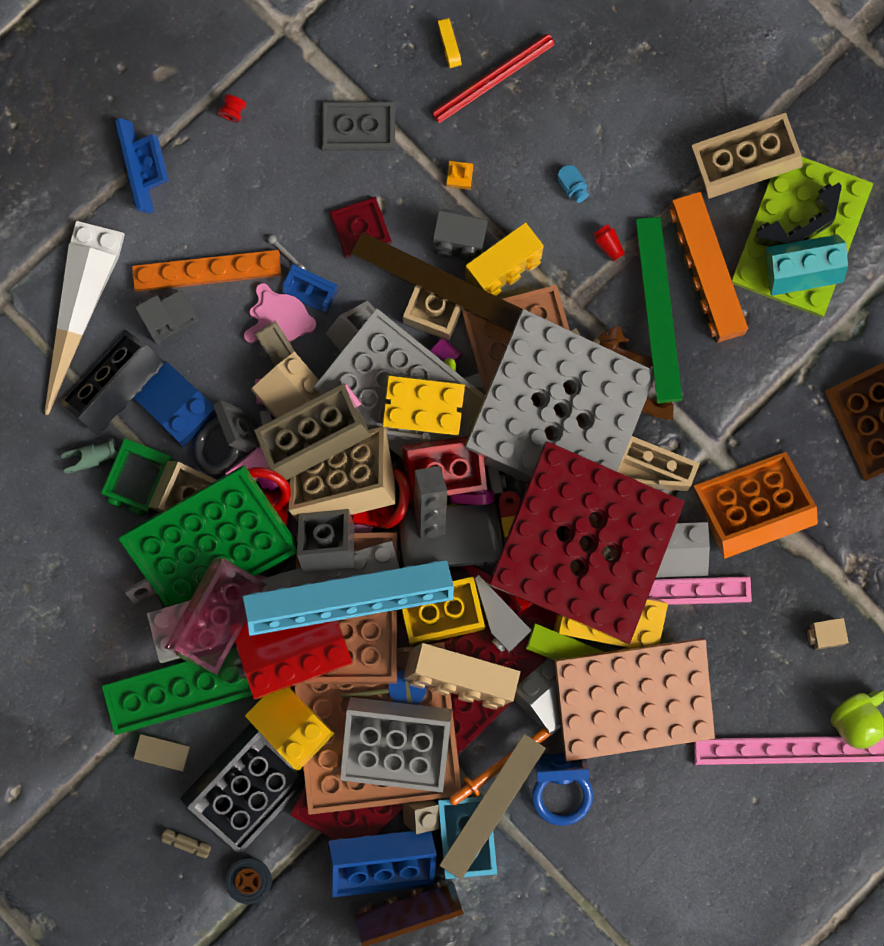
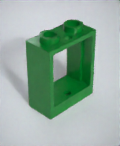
(129, 447)

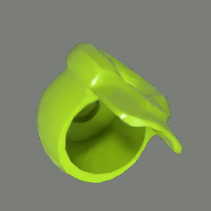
(860, 720)

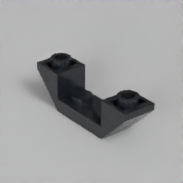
(827, 202)

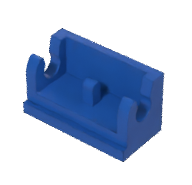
(310, 289)

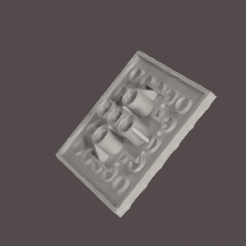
(537, 361)

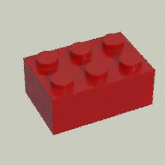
(460, 467)

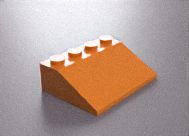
(756, 504)

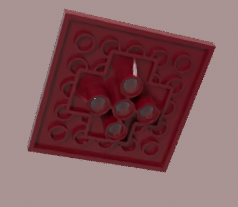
(631, 522)

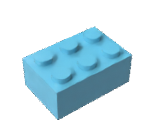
(452, 821)

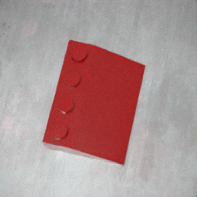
(291, 656)

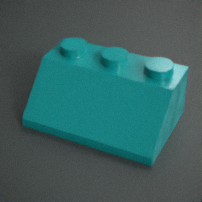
(806, 264)

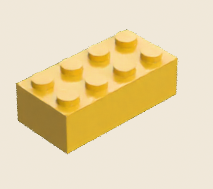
(647, 631)

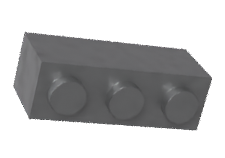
(430, 502)

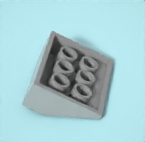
(396, 744)

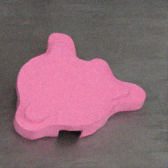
(283, 309)

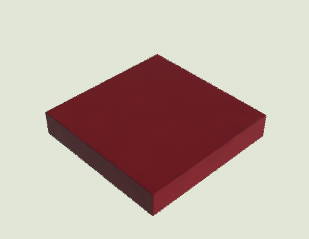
(359, 218)

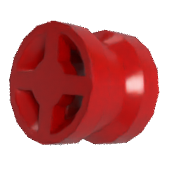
(231, 108)

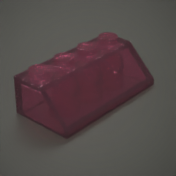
(213, 616)

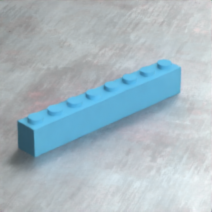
(348, 597)

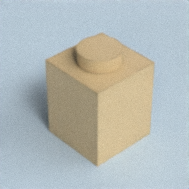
(828, 634)

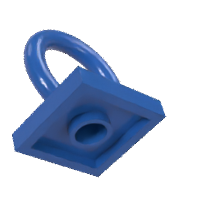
(559, 771)

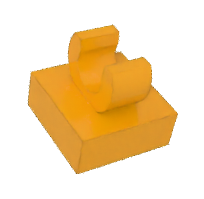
(459, 175)

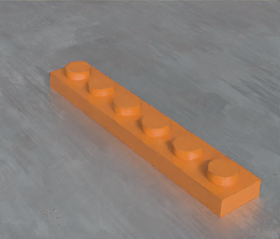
(206, 270)

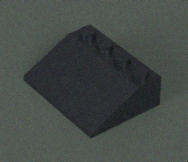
(243, 789)

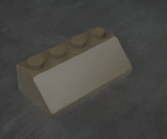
(312, 432)

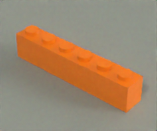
(708, 267)

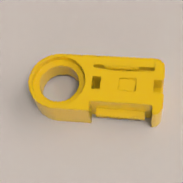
(449, 43)

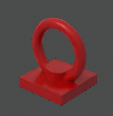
(278, 499)
(385, 516)

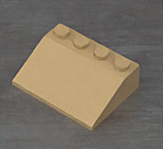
(351, 480)

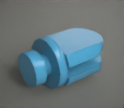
(572, 183)

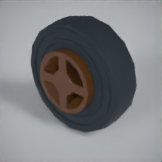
(243, 874)

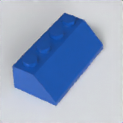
(381, 863)

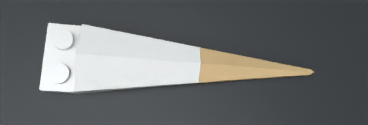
(88, 267)

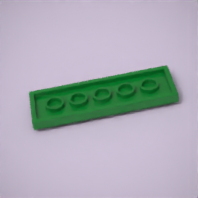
(173, 693)

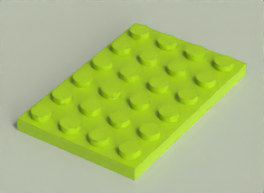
(792, 202)

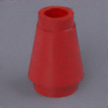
(609, 242)

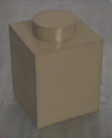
(421, 816)

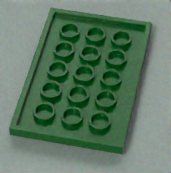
(218, 521)

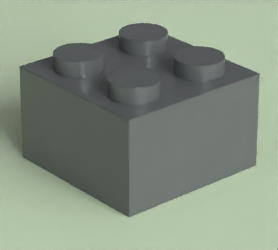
(459, 236)
(325, 540)

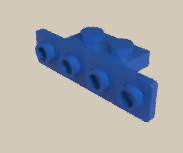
(143, 164)

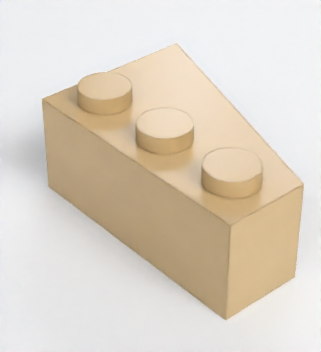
(657, 466)

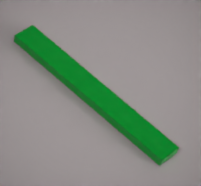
(658, 310)

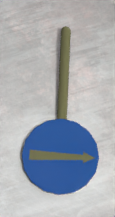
(399, 693)

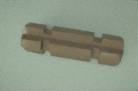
(186, 843)

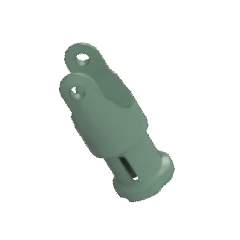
(91, 455)

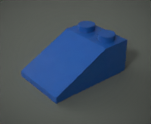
(175, 404)

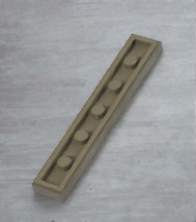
(492, 806)

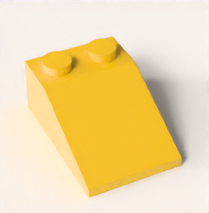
(290, 726)

